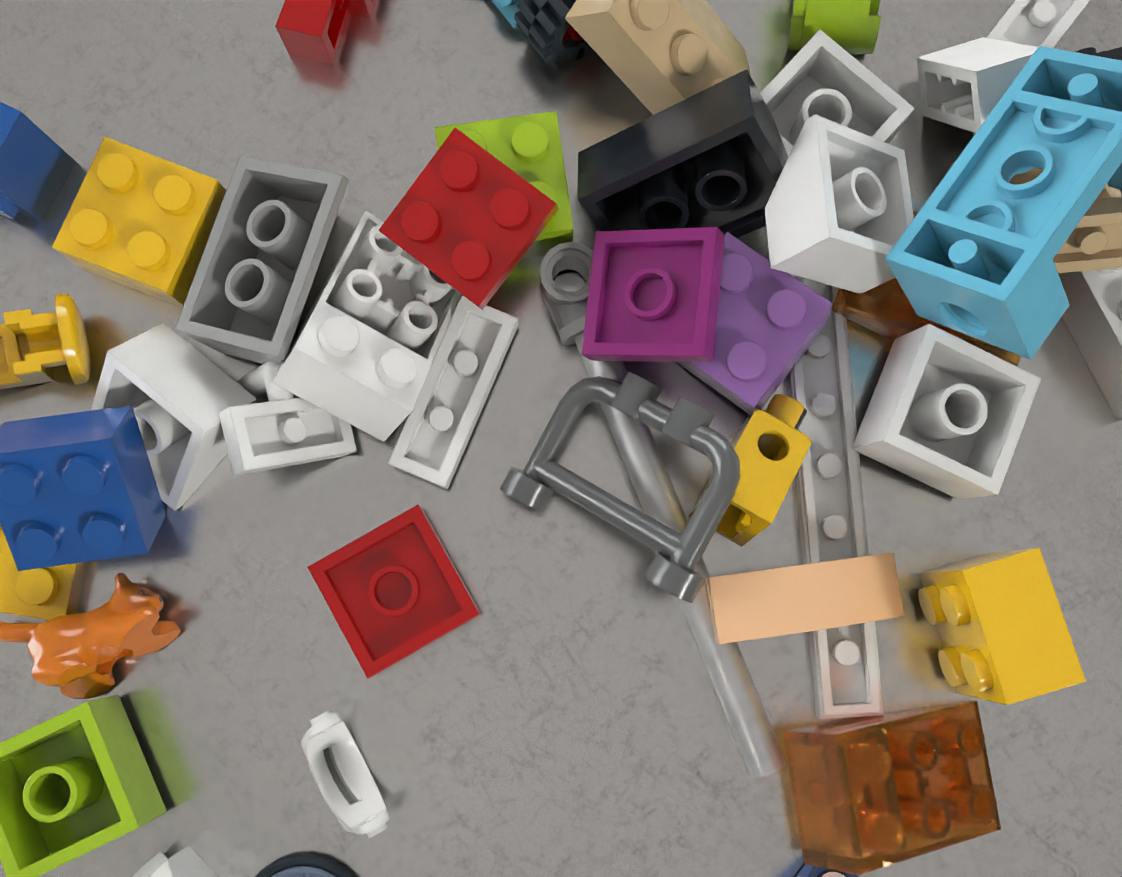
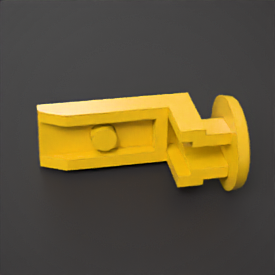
(42, 341)

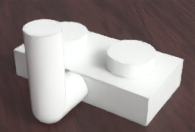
(280, 430)

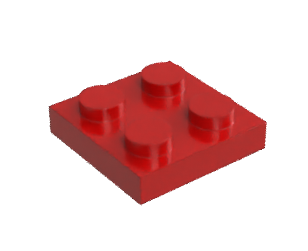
(469, 218)
(393, 591)

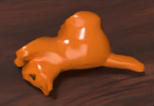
(81, 648)

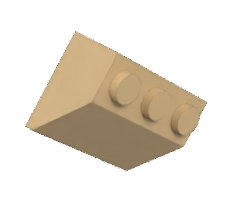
(660, 46)

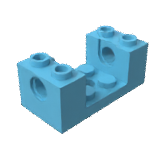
(986, 246)

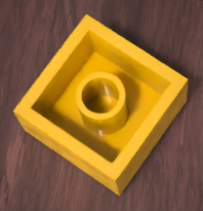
(141, 221)
(1000, 627)

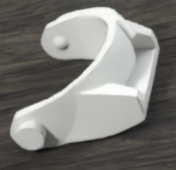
(368, 812)

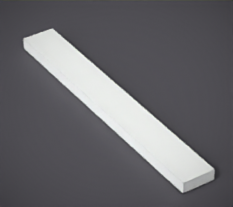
(834, 514)

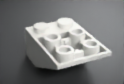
(370, 334)

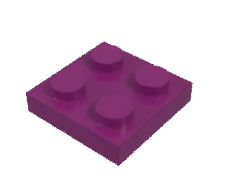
(654, 295)

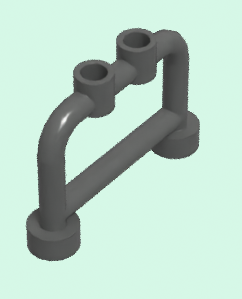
(685, 423)

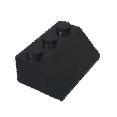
(688, 165)

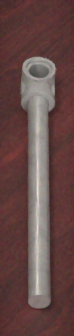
(661, 502)

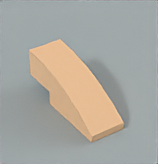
(804, 598)

